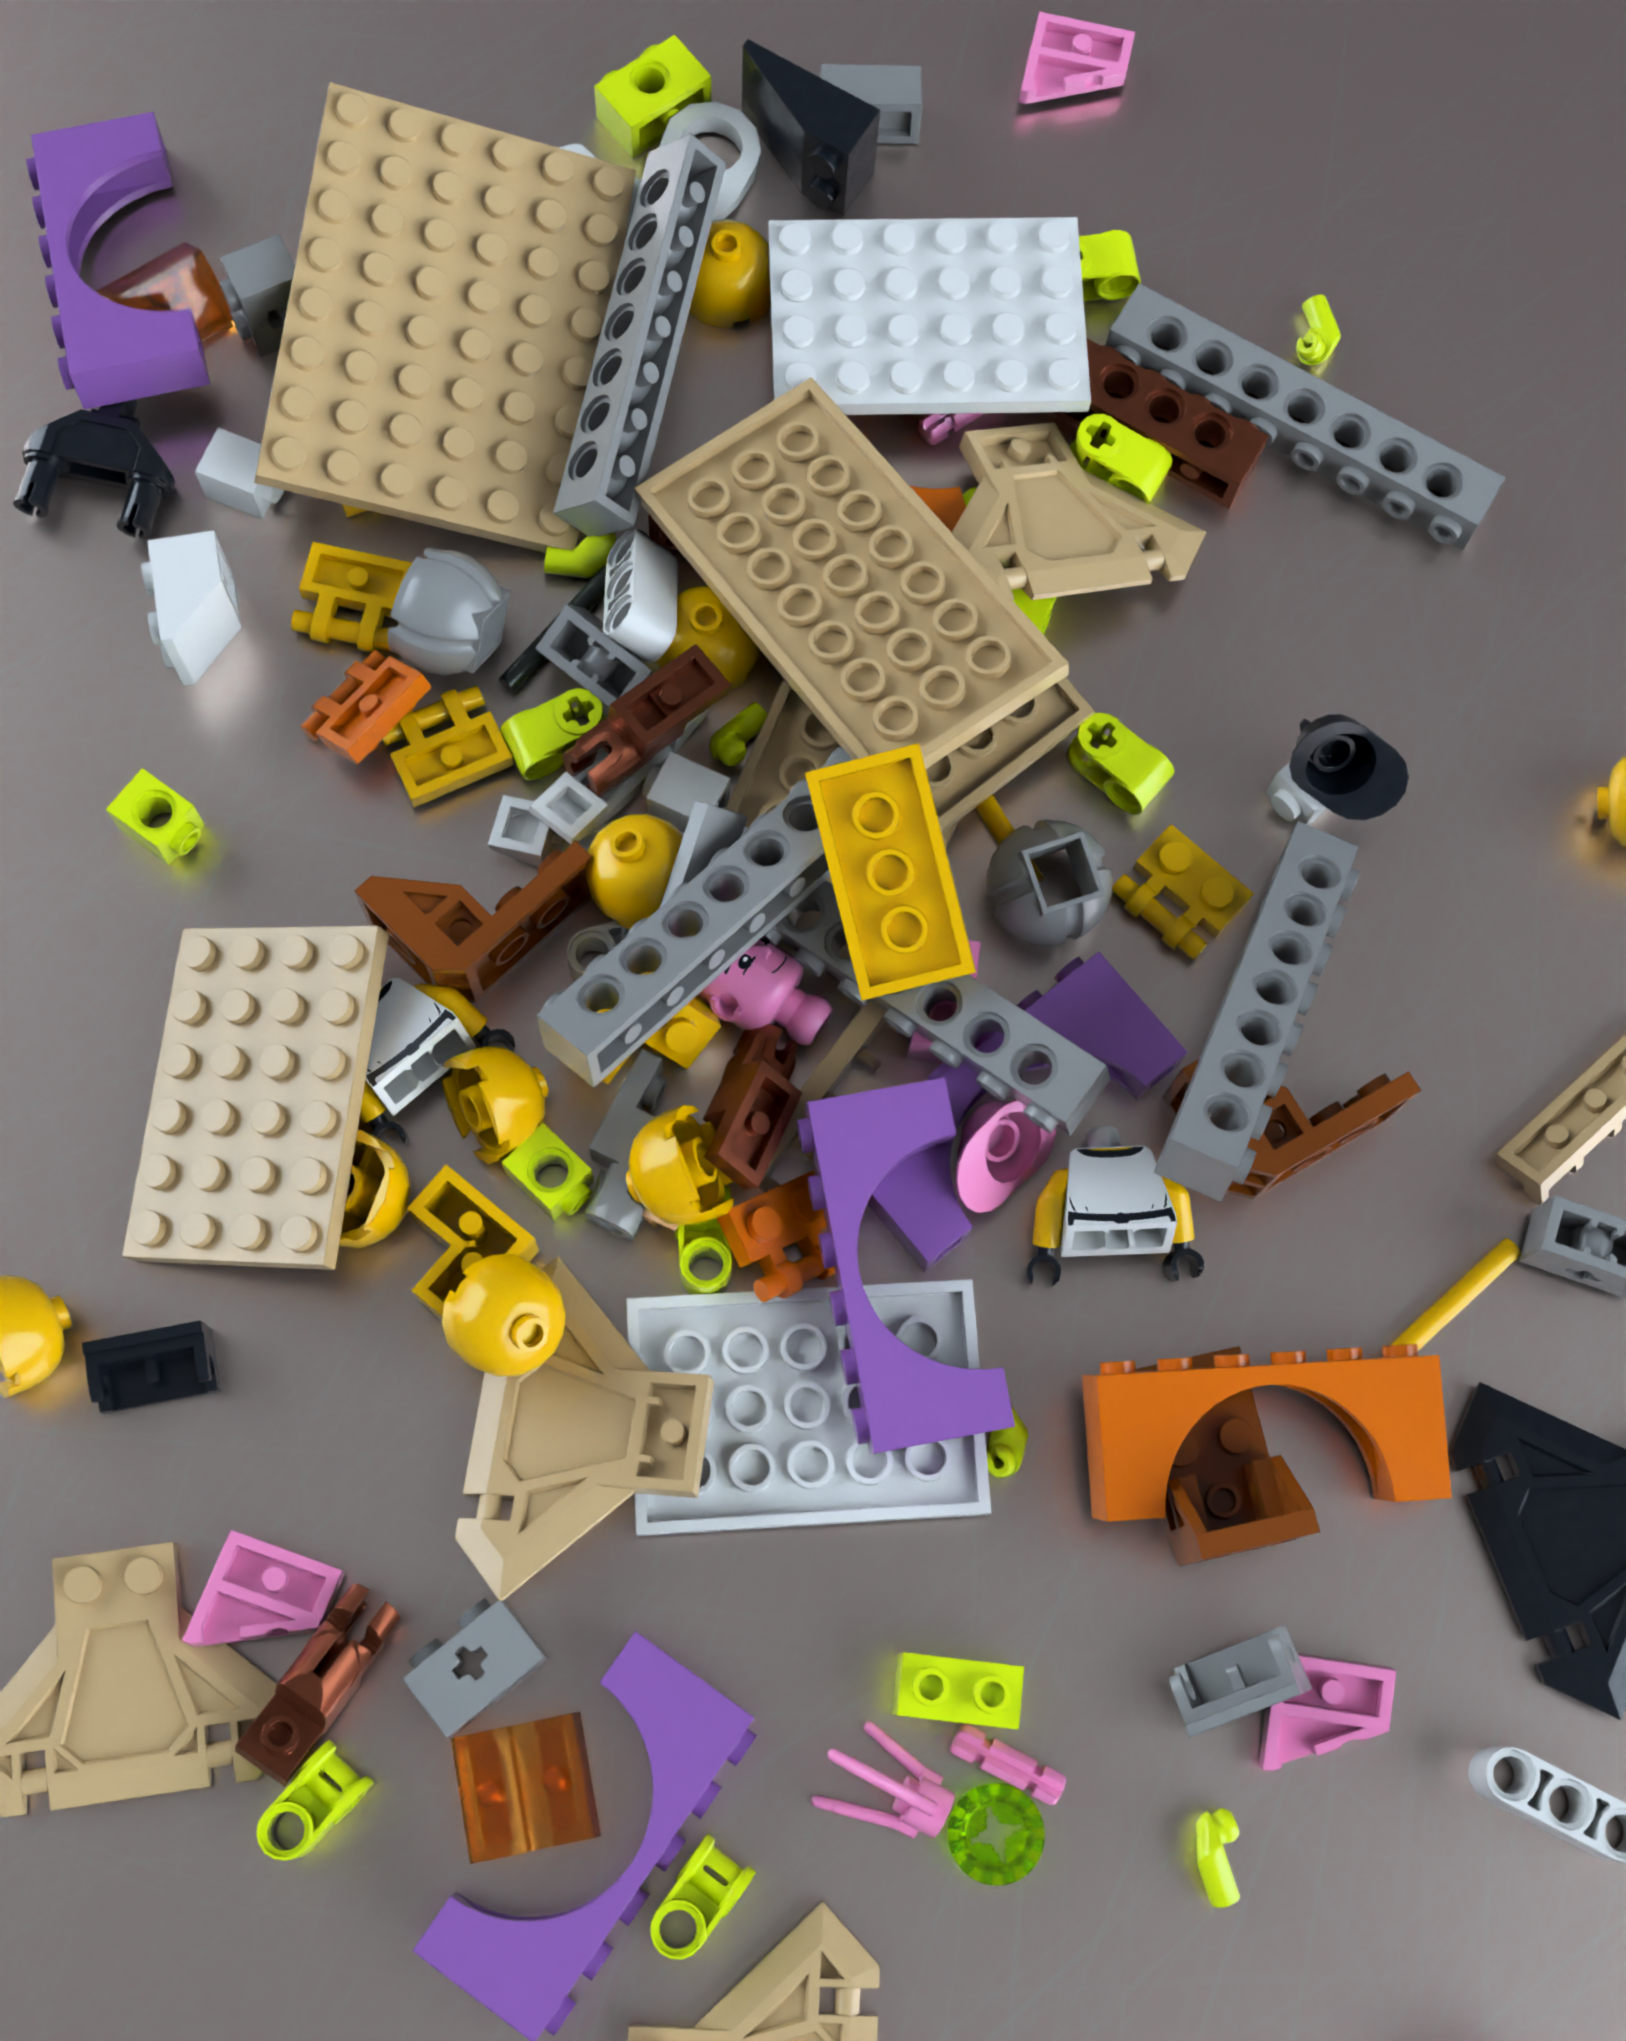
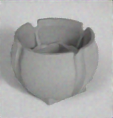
(448, 613)
(1018, 893)

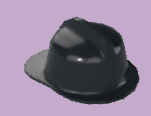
(1348, 767)

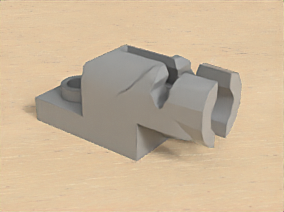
(611, 1146)

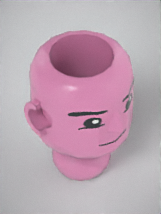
(765, 990)

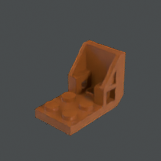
(456, 941)
(1306, 1142)
(1227, 1488)

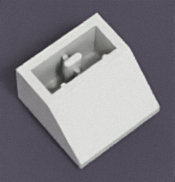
(193, 601)

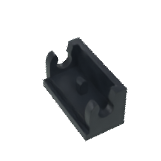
(151, 1367)

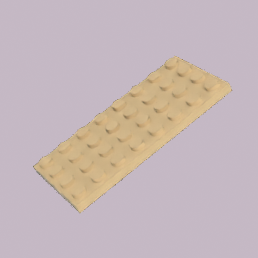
(850, 581)

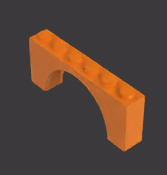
(1143, 1416)

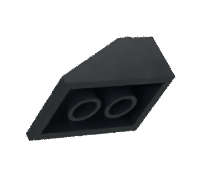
(810, 127)

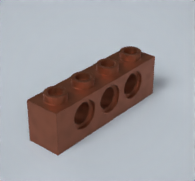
(1191, 418)

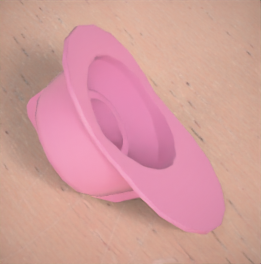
(998, 1154)

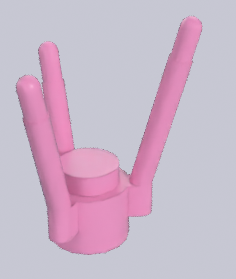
(920, 1802)

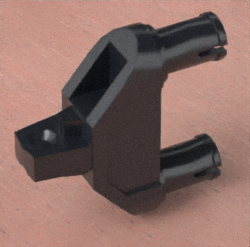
(102, 449)

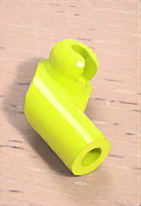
(1323, 332)
(583, 560)
(730, 739)
(1007, 1448)
(1212, 1861)

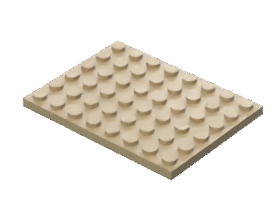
(442, 320)

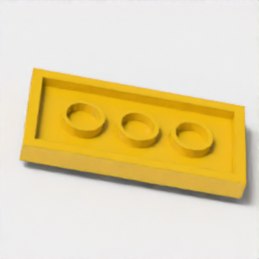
(890, 872)

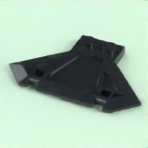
(1554, 1537)

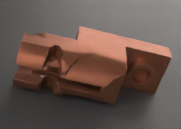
(647, 719)
(752, 1106)
(316, 1687)

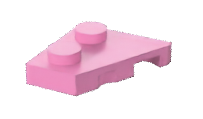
(1074, 58)
(261, 1594)
(1344, 1704)

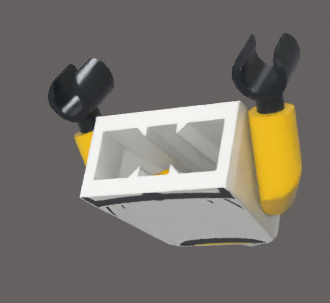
(412, 1040)
(1113, 1206)

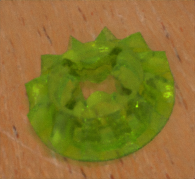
(1021, 1848)

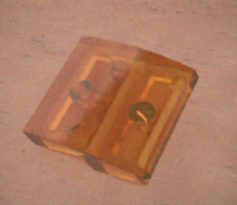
(525, 1787)

